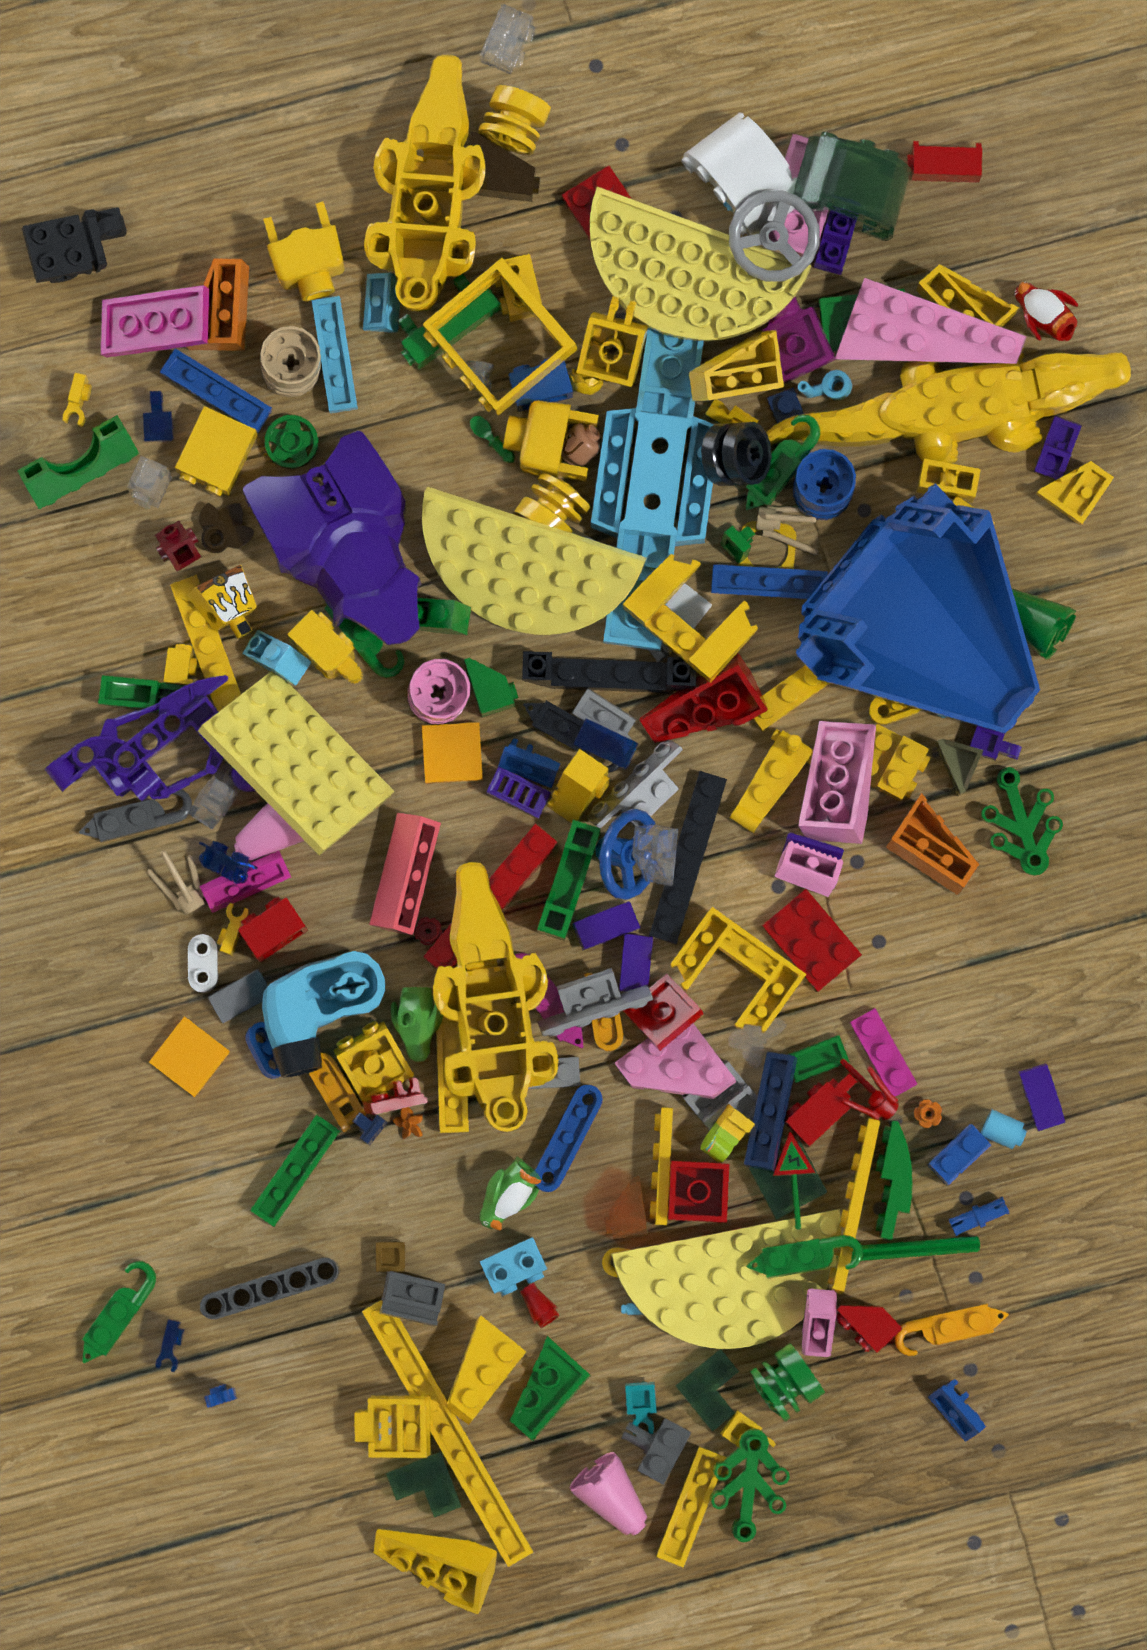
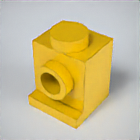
(180, 665)

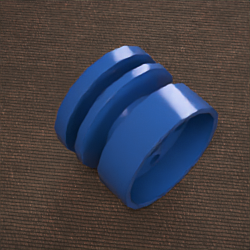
(829, 469)

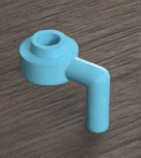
(827, 386)

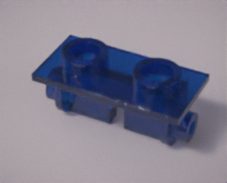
(235, 864)

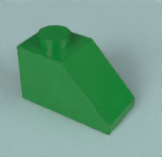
(490, 688)

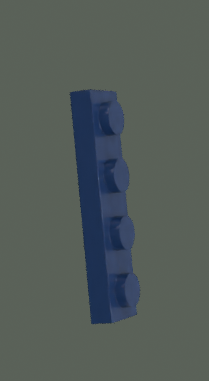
(770, 1111)

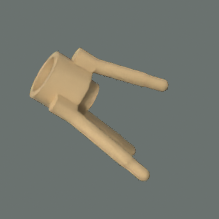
(771, 518)
(188, 897)

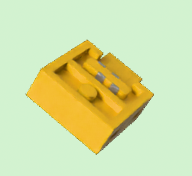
(395, 1426)

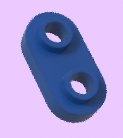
(261, 1051)

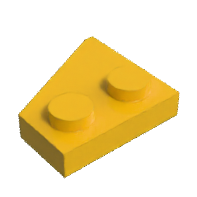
(1077, 491)

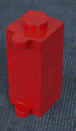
(945, 163)

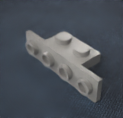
(643, 790)
(591, 999)

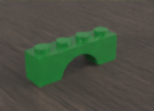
(50, 481)
(569, 880)

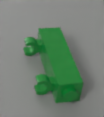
(419, 351)

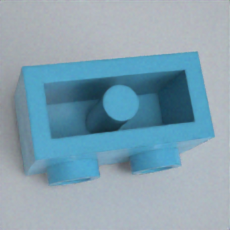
(513, 1266)

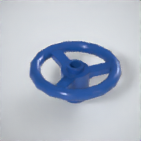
(618, 852)

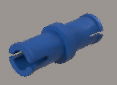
(979, 1216)

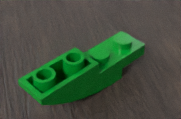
(897, 1168)

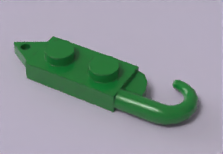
(368, 647)
(117, 1314)

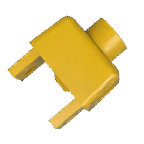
(307, 257)
(542, 438)

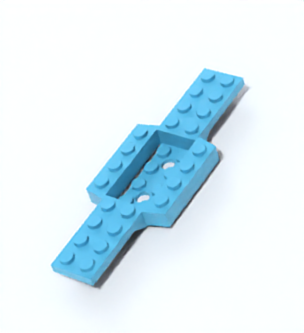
(665, 413)

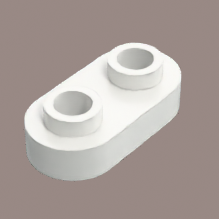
(203, 963)

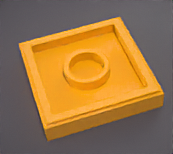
(452, 753)
(189, 1056)

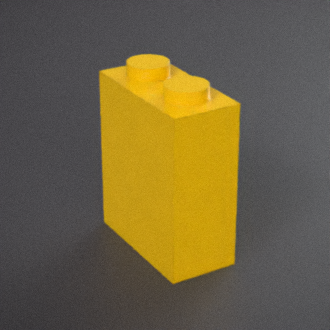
(215, 452)

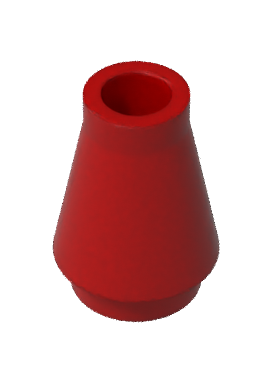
(540, 1307)

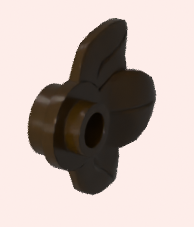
(226, 524)

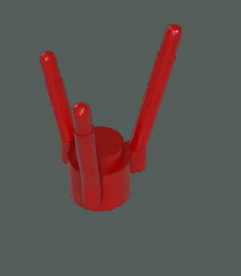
(881, 1104)

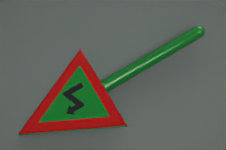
(793, 1162)

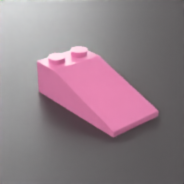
(839, 783)

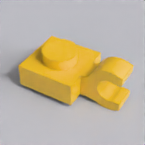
(79, 392)
(720, 413)
(229, 937)

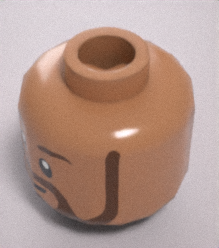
(581, 444)

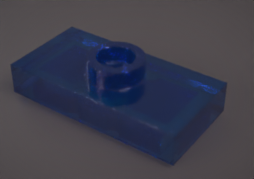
(606, 743)

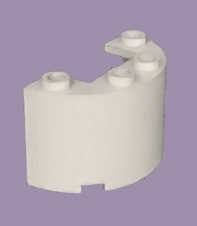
(741, 164)

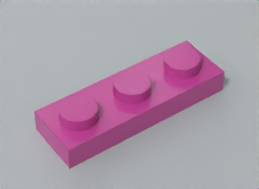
(222, 891)
(883, 1052)

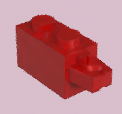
(820, 1109)

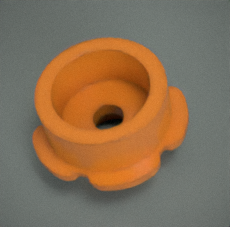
(920, 1113)

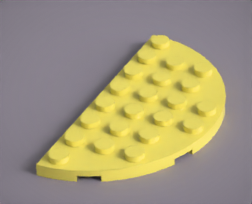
(682, 272)
(523, 570)
(707, 1293)

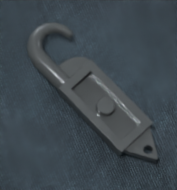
(134, 819)

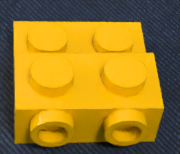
(896, 763)
(372, 1060)

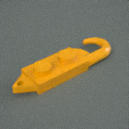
(951, 1326)

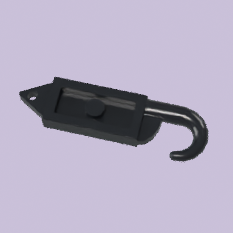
(558, 725)

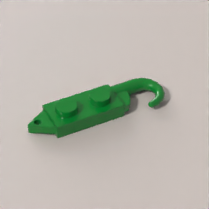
(783, 465)
(804, 1256)

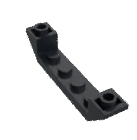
(607, 674)

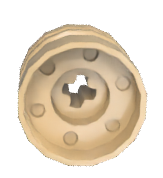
(290, 345)

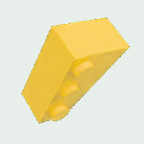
(959, 294)
(741, 370)
(578, 786)

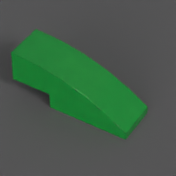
(133, 693)

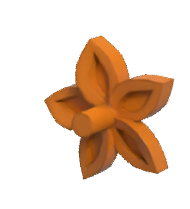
(409, 1122)

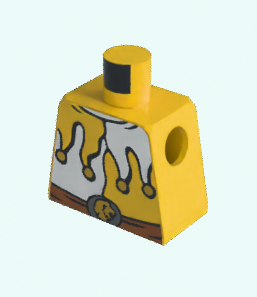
(225, 601)

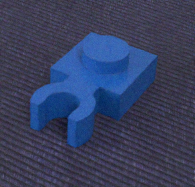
(220, 1395)

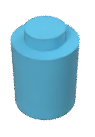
(1003, 1129)

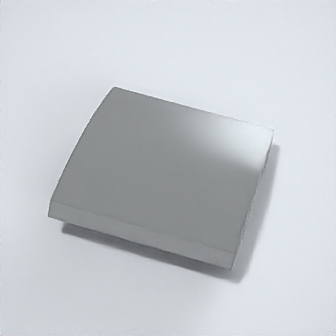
(738, 1096)

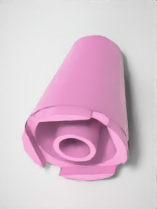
(265, 834)
(610, 1494)

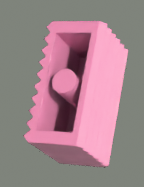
(809, 868)
(819, 1322)

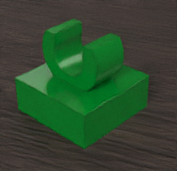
(737, 543)

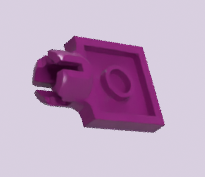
(800, 341)

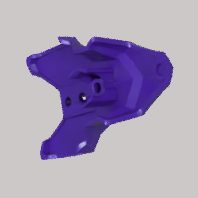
(345, 547)

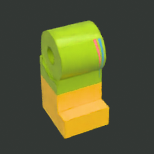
(726, 1134)

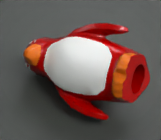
(1047, 311)

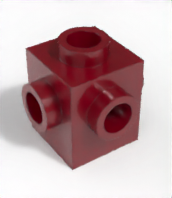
(177, 545)

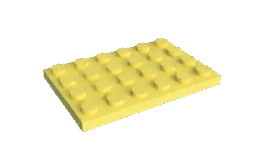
(296, 761)

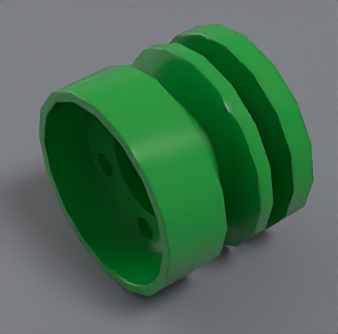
(787, 1382)

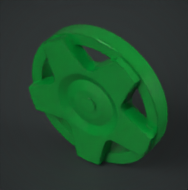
(291, 441)

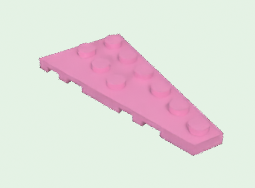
(907, 328)

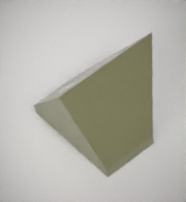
(959, 762)

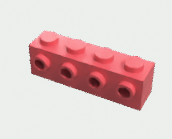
(405, 873)

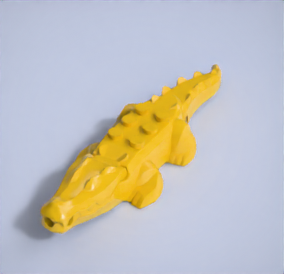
(966, 404)

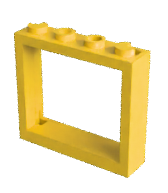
(463, 299)

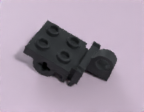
(69, 247)

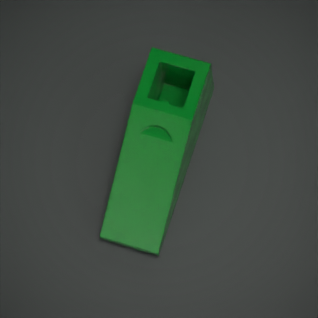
(443, 616)

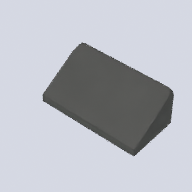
(239, 996)

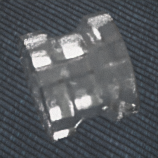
(482, 371)

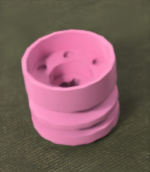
(439, 675)

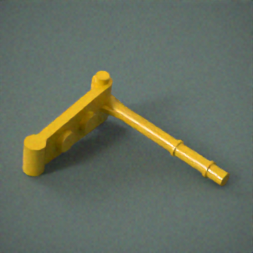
(772, 779)

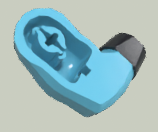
(314, 998)

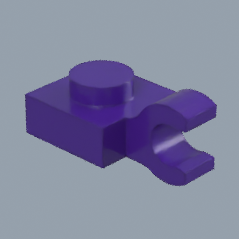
(992, 743)

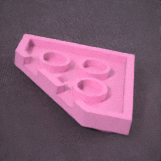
(680, 1068)

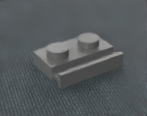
(412, 1298)

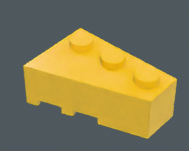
(483, 1369)

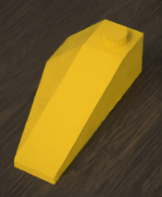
(450, 1565)

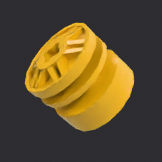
(514, 119)
(555, 503)

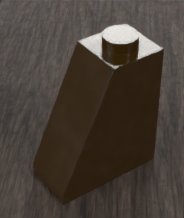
(505, 173)

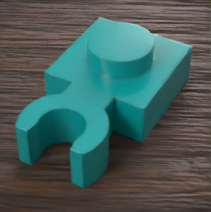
(641, 1401)

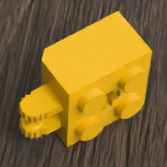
(624, 334)
(324, 648)

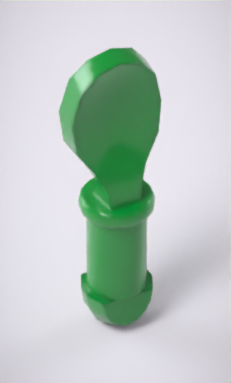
(483, 429)

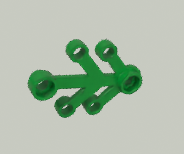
(1023, 826)
(749, 1480)

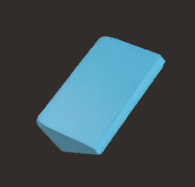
(381, 303)

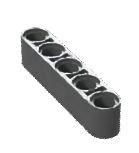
(258, 1298)

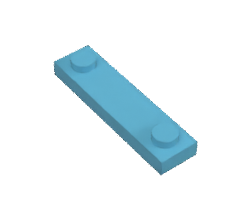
(334, 354)

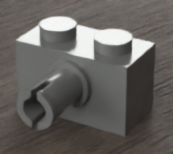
(660, 1449)

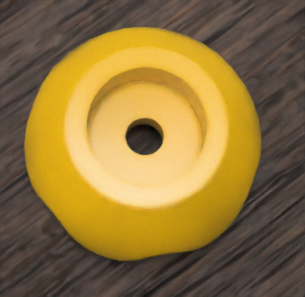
(585, 384)

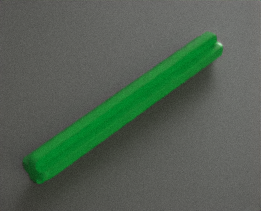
(920, 1248)

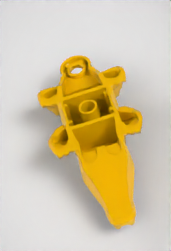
(424, 224)
(491, 1007)

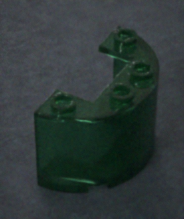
(854, 182)

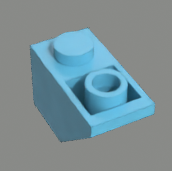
(277, 657)

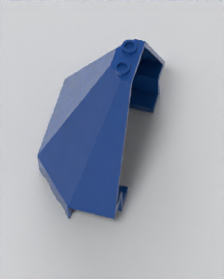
(924, 616)

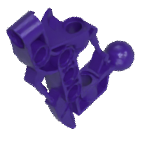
(192, 709)

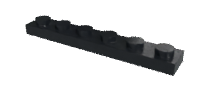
(689, 857)

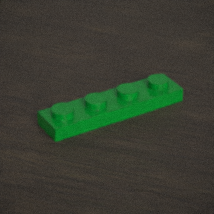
(295, 1170)

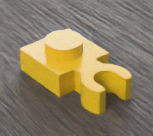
(738, 1425)

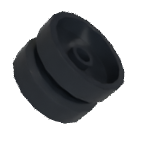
(736, 454)

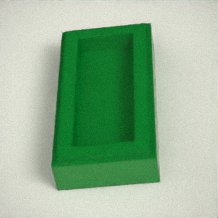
(819, 1058)

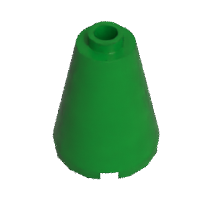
(1043, 622)

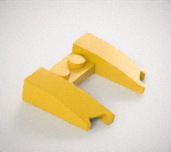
(704, 655)
(721, 933)

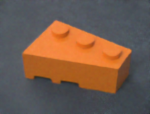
(227, 305)
(932, 848)

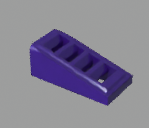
(523, 783)

